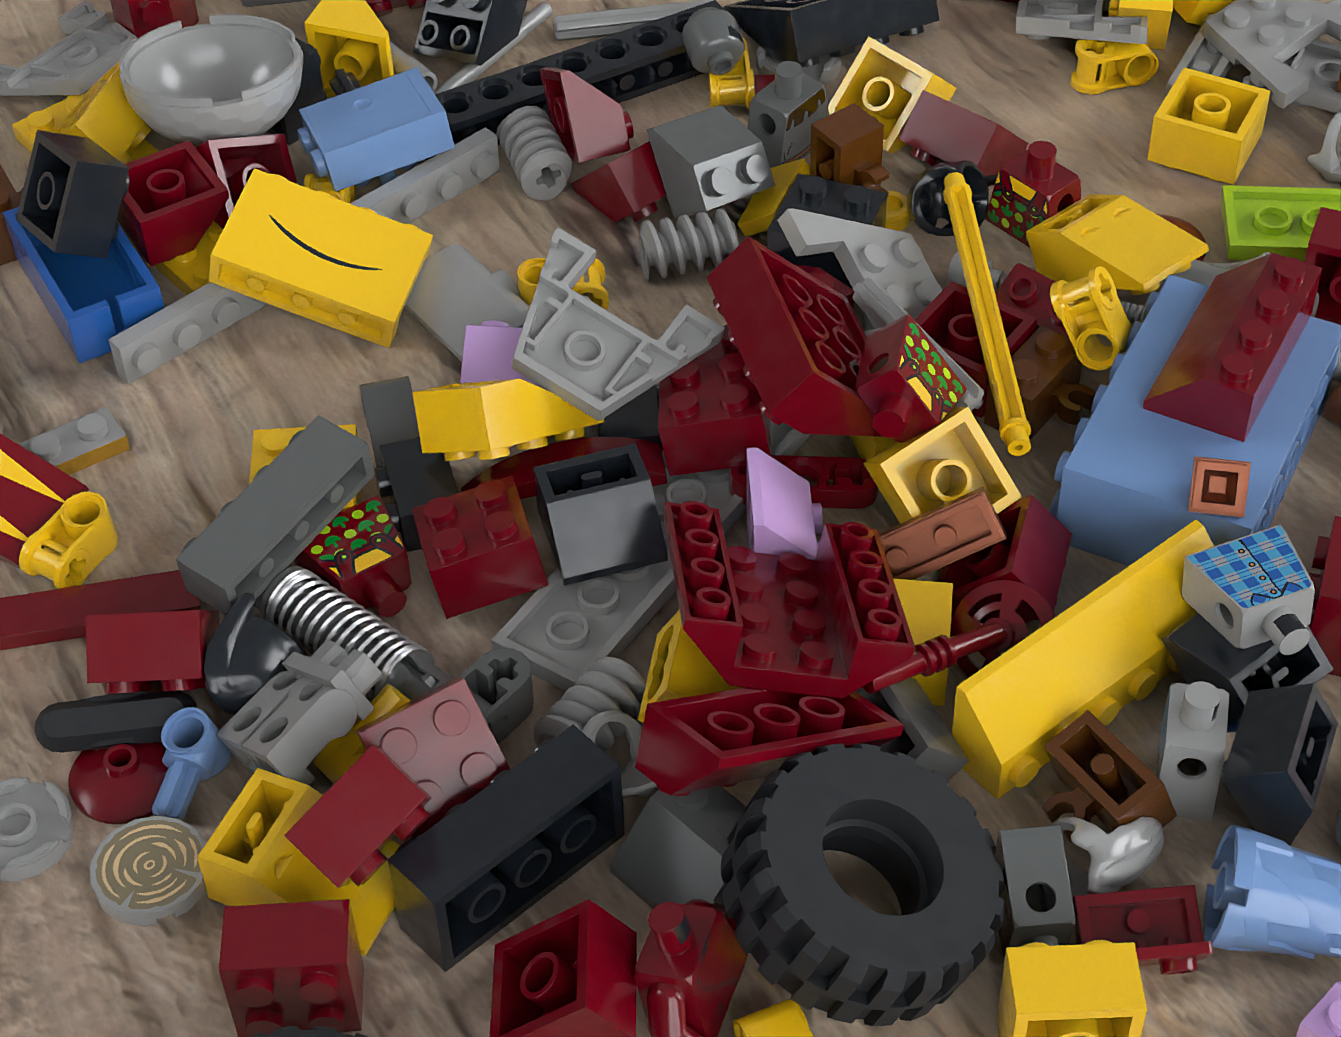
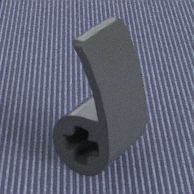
(389, 412)

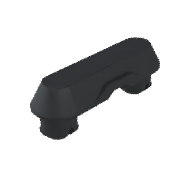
(108, 720)

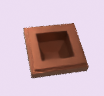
(1219, 486)

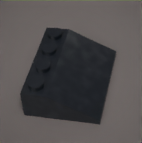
(814, 28)

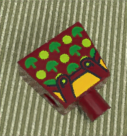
(1031, 190)
(905, 381)
(362, 557)

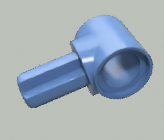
(190, 756)

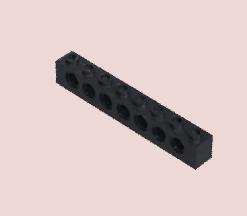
(616, 65)

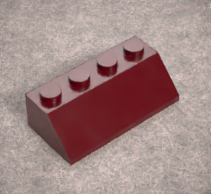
(1236, 345)
(748, 734)

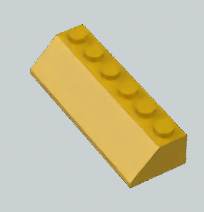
(1082, 660)

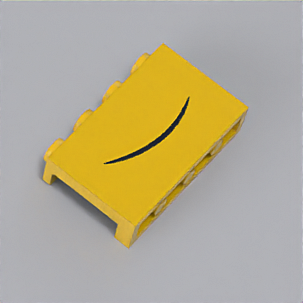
(319, 257)

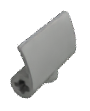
(460, 292)

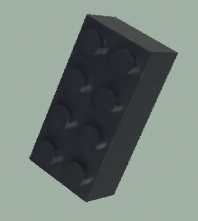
(507, 846)

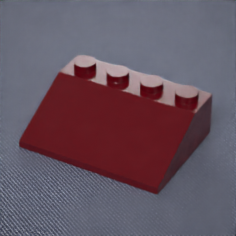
(795, 341)

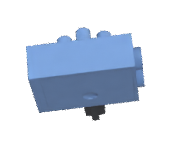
(373, 128)

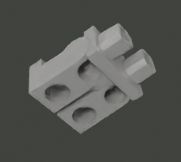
(302, 711)

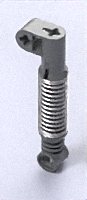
(304, 609)

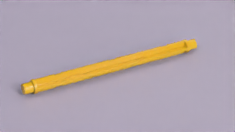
(1014, 426)

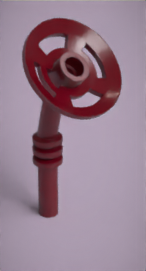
(972, 636)

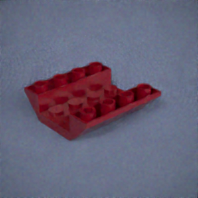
(784, 616)

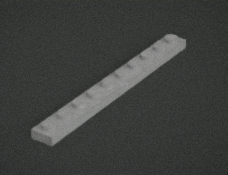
(216, 308)

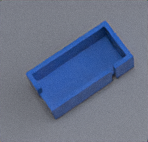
(86, 294)

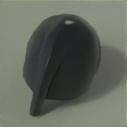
(926, 197)
(244, 656)

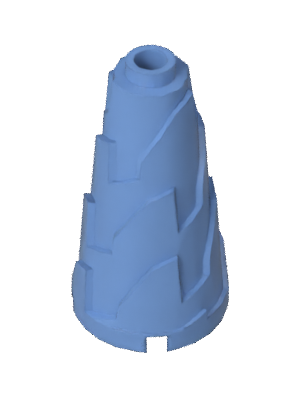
(1272, 898)

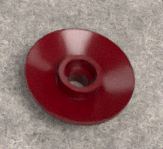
(117, 781)

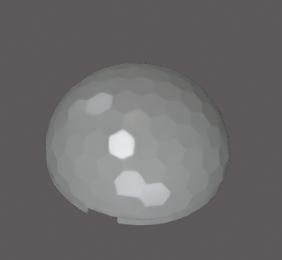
(213, 77)

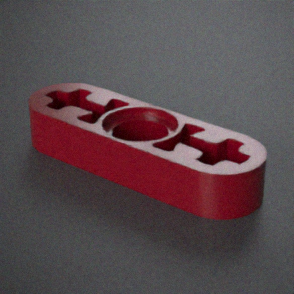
(821, 469)

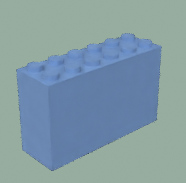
(1134, 467)

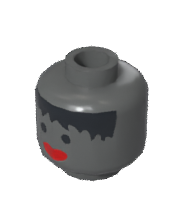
(713, 41)

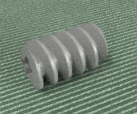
(535, 152)
(686, 242)
(605, 687)

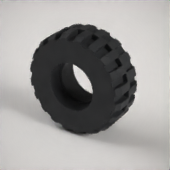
(820, 938)

